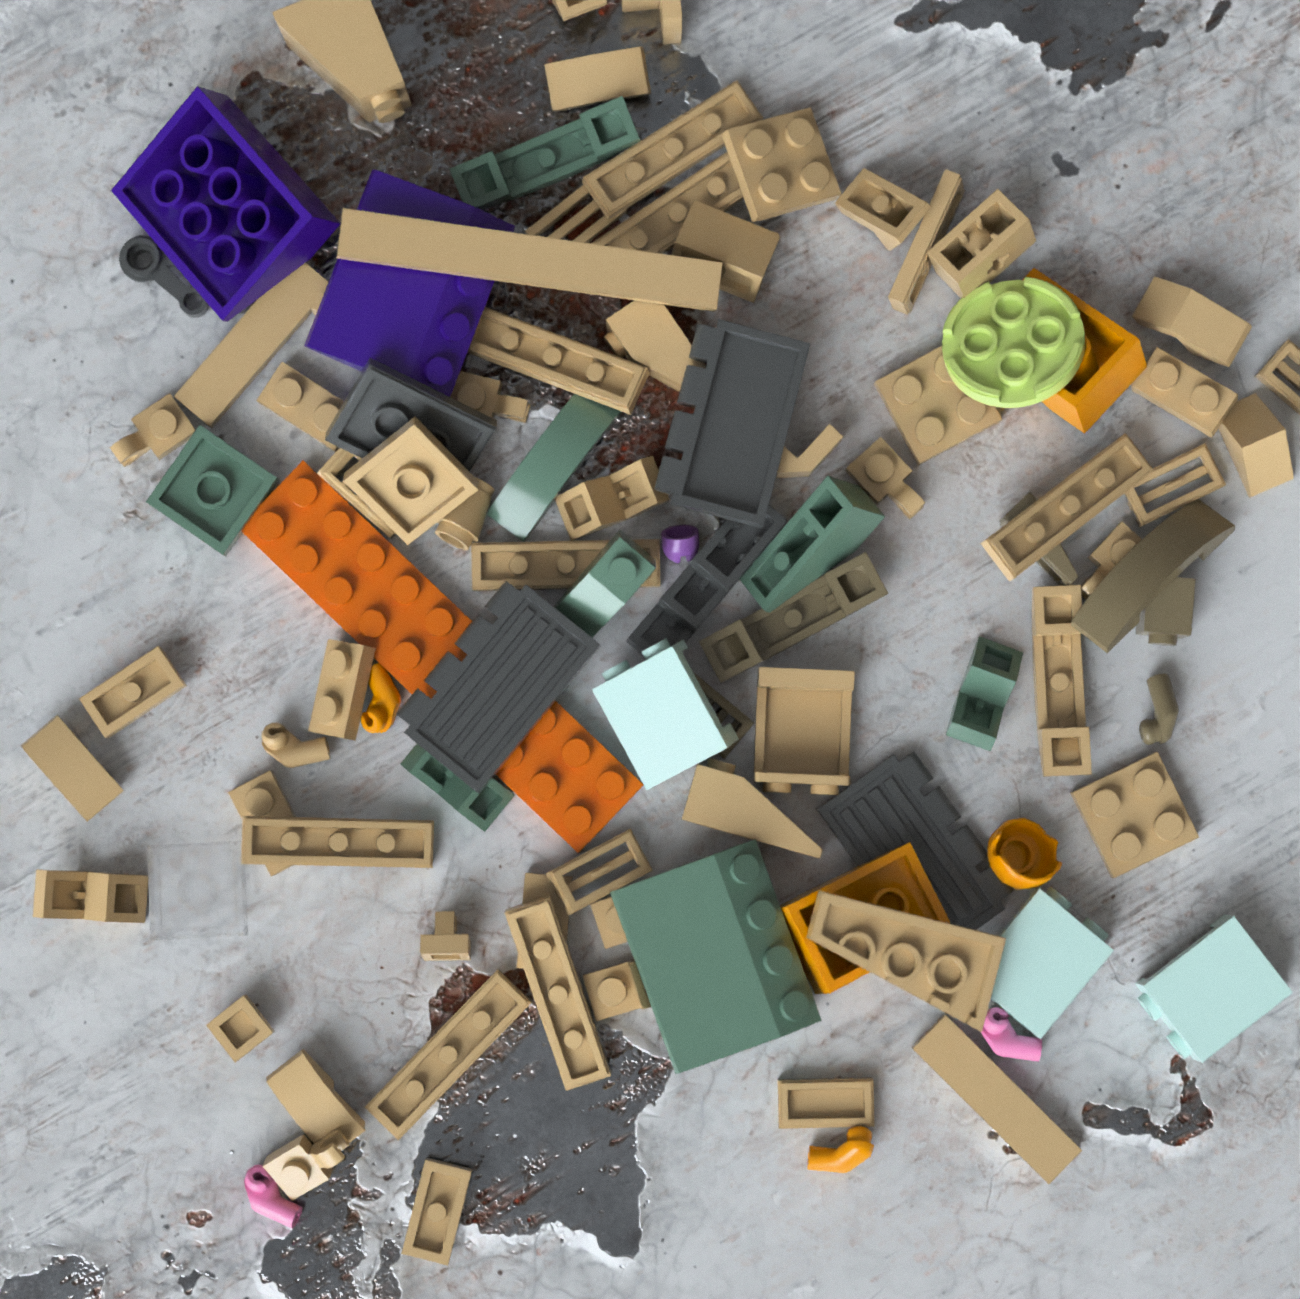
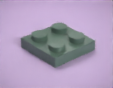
(212, 490)

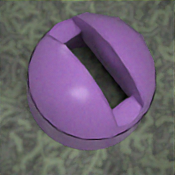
(680, 541)

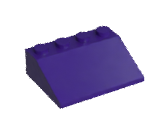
(223, 203)
(398, 314)

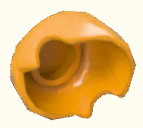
(1022, 854)

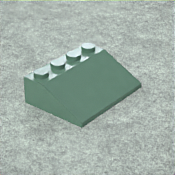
(715, 956)

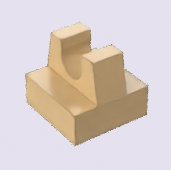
(445, 943)

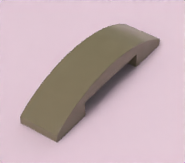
(1147, 570)
(803, 615)

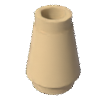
(466, 521)

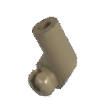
(1165, 711)

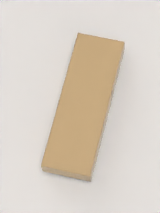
(931, 231)

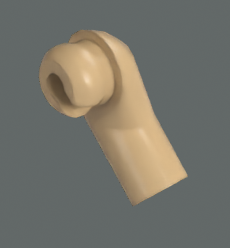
(290, 750)

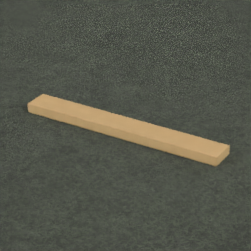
(529, 260)

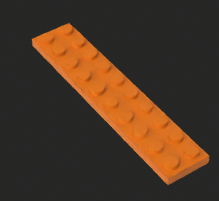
(412, 626)

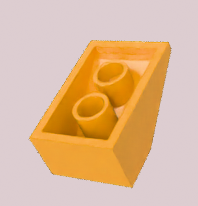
(1108, 367)
(888, 880)

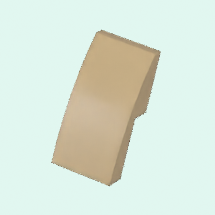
(597, 78)
(72, 768)
(311, 1099)

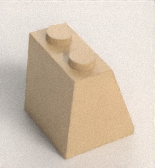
(348, 52)

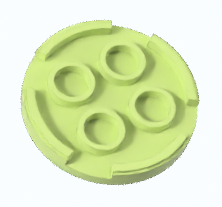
(1013, 342)

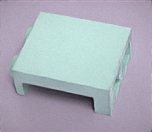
(662, 714)
(1046, 960)
(1213, 990)

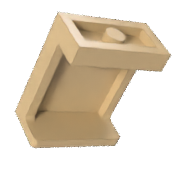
(803, 729)

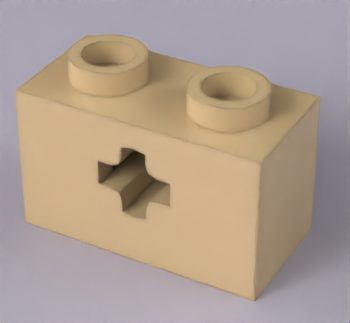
(982, 244)

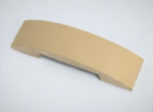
(1059, 682)

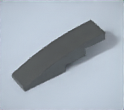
(705, 582)

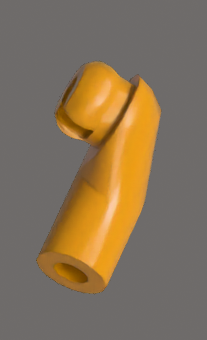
(384, 702)
(845, 1157)

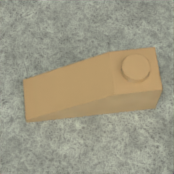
(651, 339)
(736, 807)

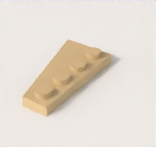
(923, 956)

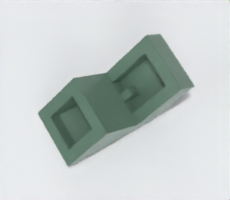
(984, 693)
(478, 808)

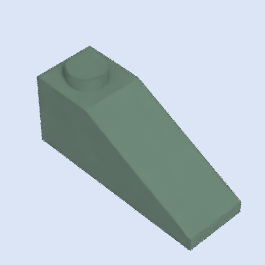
(812, 542)
(606, 584)

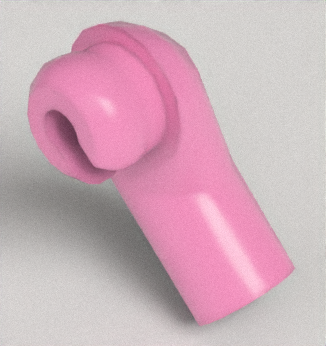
(1004, 1039)
(267, 1199)

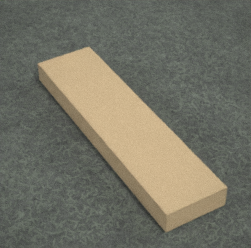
(669, 150)
(660, 222)
(250, 345)
(558, 360)
(1067, 507)
(543, 563)
(337, 842)
(558, 992)
(448, 1054)
(996, 1099)

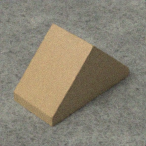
(1257, 445)

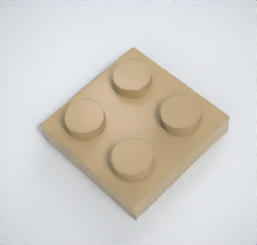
(781, 164)
(931, 408)
(411, 481)
(1134, 815)

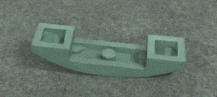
(547, 158)
(551, 464)

